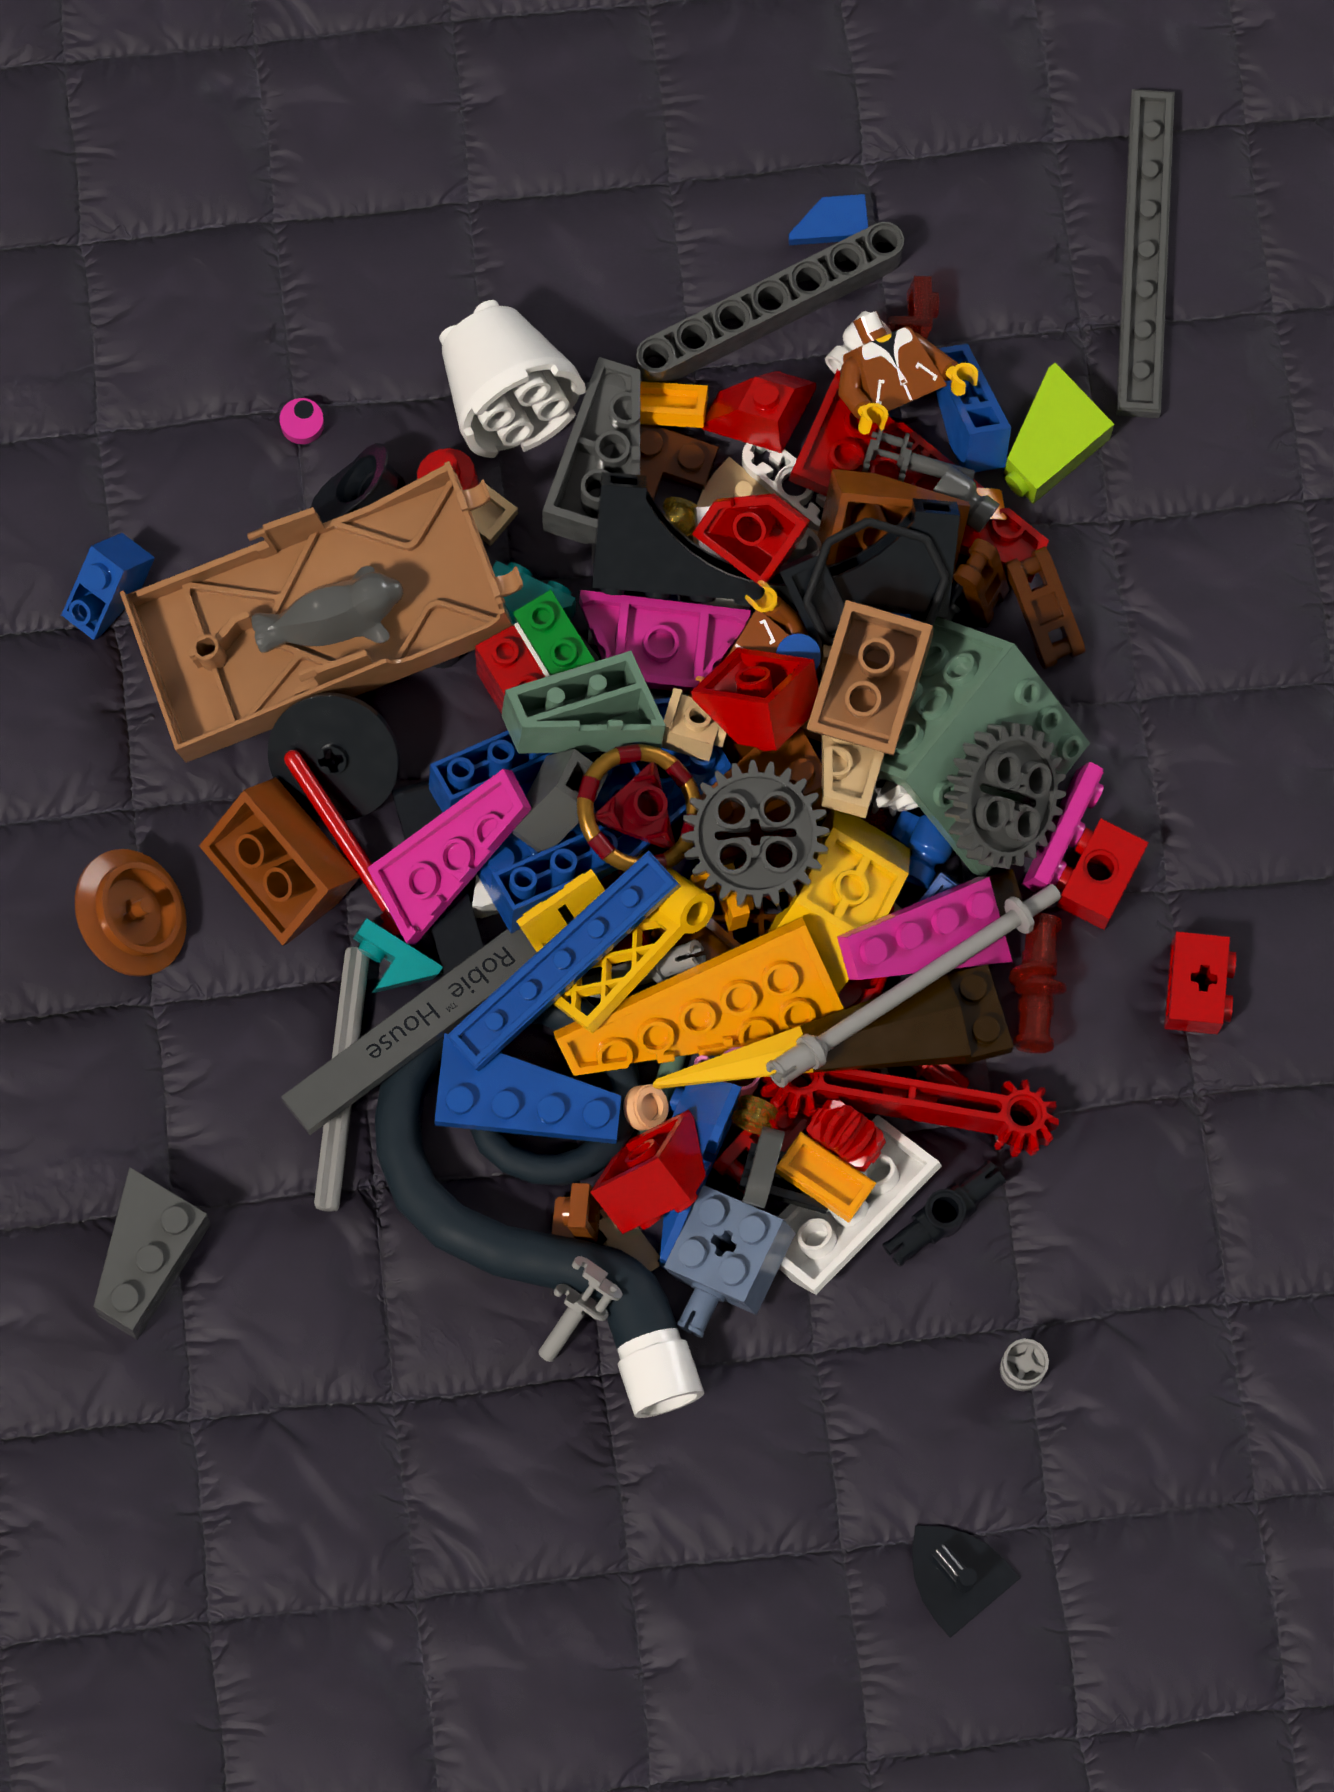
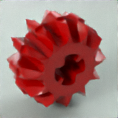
(846, 1134)

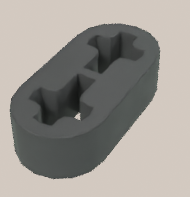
(763, 1167)

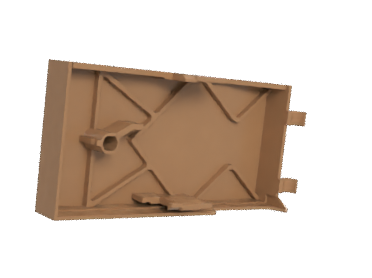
(201, 633)

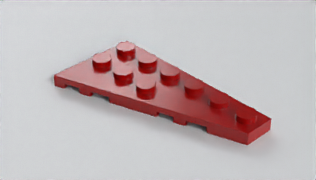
(838, 444)

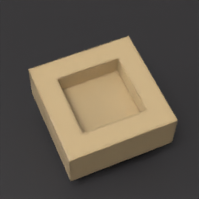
(494, 516)

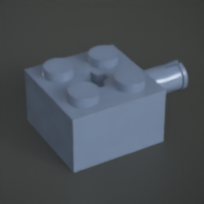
(726, 1276)

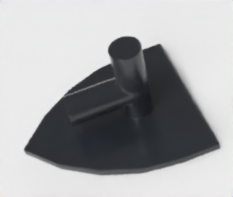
(957, 1575)

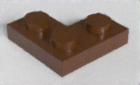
(674, 458)

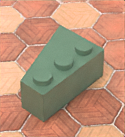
(584, 709)

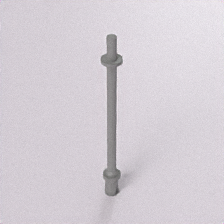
(813, 1050)

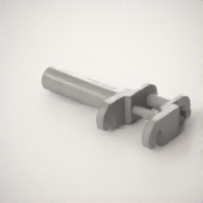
(579, 1304)

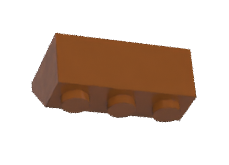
(278, 860)

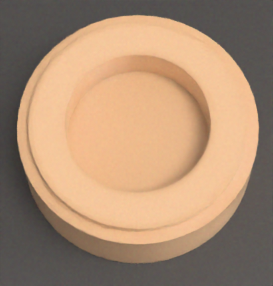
(645, 1107)

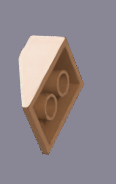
(870, 677)

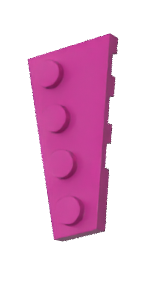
(443, 856)
(924, 932)

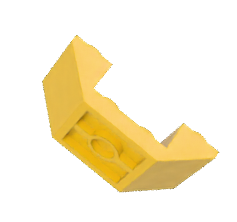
(852, 889)

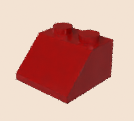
(759, 696)
(652, 1175)

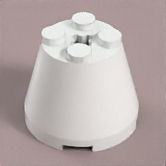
(507, 381)

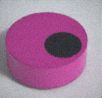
(301, 421)

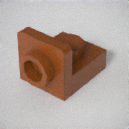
(578, 1214)

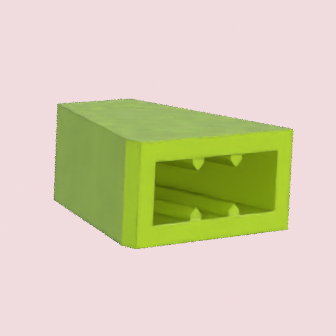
(1055, 437)

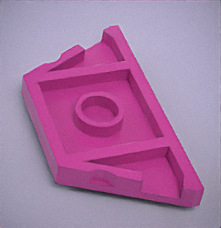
(667, 637)

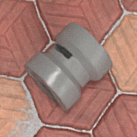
(1027, 1356)

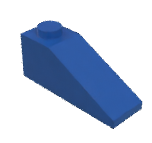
(974, 420)

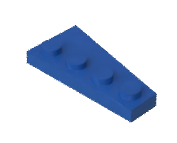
(522, 1100)

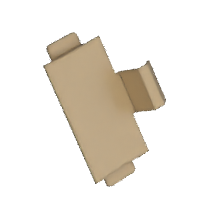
(631, 1242)

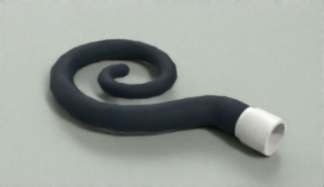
(652, 1355)

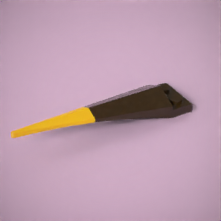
(943, 1024)

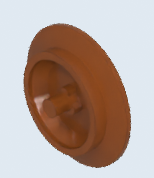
(130, 912)

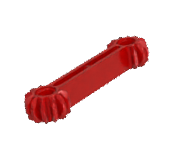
(928, 1104)

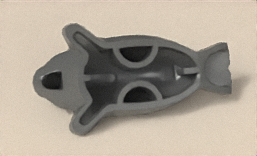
(332, 613)

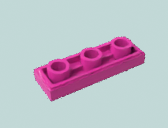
(1081, 793)

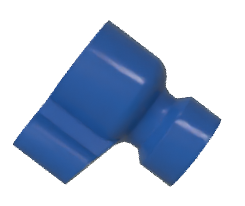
(926, 845)

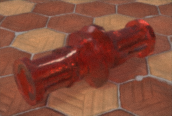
(1037, 985)

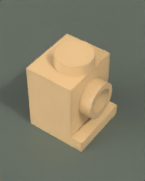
(690, 728)

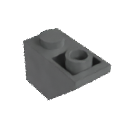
(554, 800)

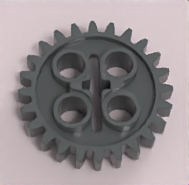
(754, 793)
(993, 826)

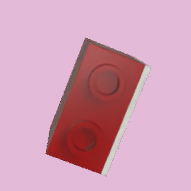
(507, 662)

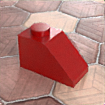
(761, 409)
(753, 533)

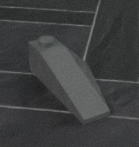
(600, 441)

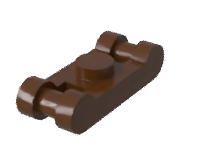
(982, 582)
(1045, 607)

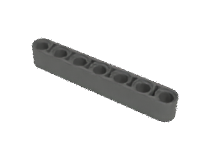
(779, 287)

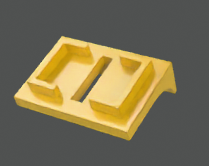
(545, 920)

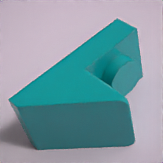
(406, 963)

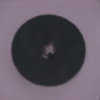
(349, 729)

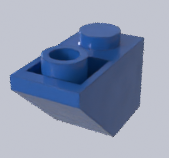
(107, 570)

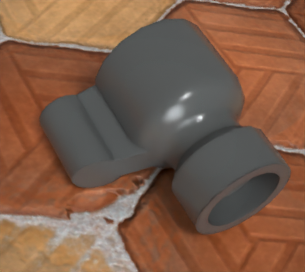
(960, 486)

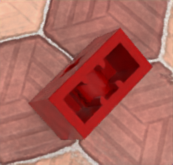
(1187, 1006)

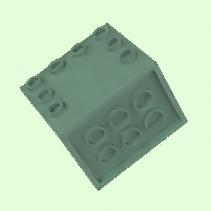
(961, 690)

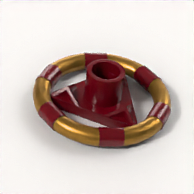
(637, 807)

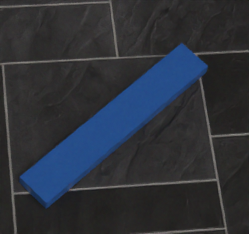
(563, 960)

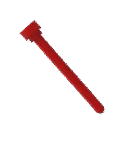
(339, 831)

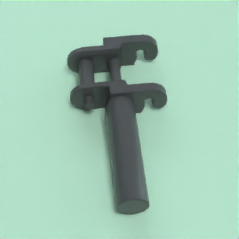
(906, 458)

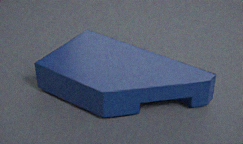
(831, 220)

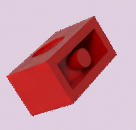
(1119, 854)

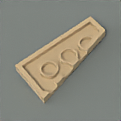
(847, 770)

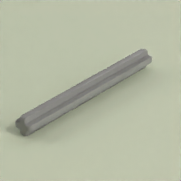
(346, 1033)

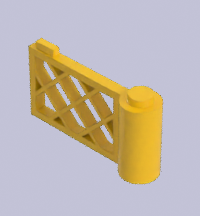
(681, 913)

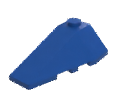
(712, 1109)

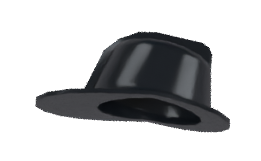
(358, 484)

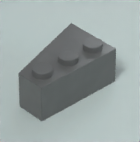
(146, 1252)

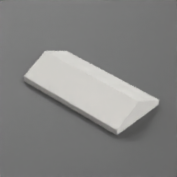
(829, 1242)

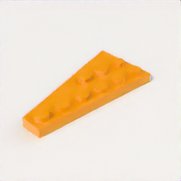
(711, 1007)

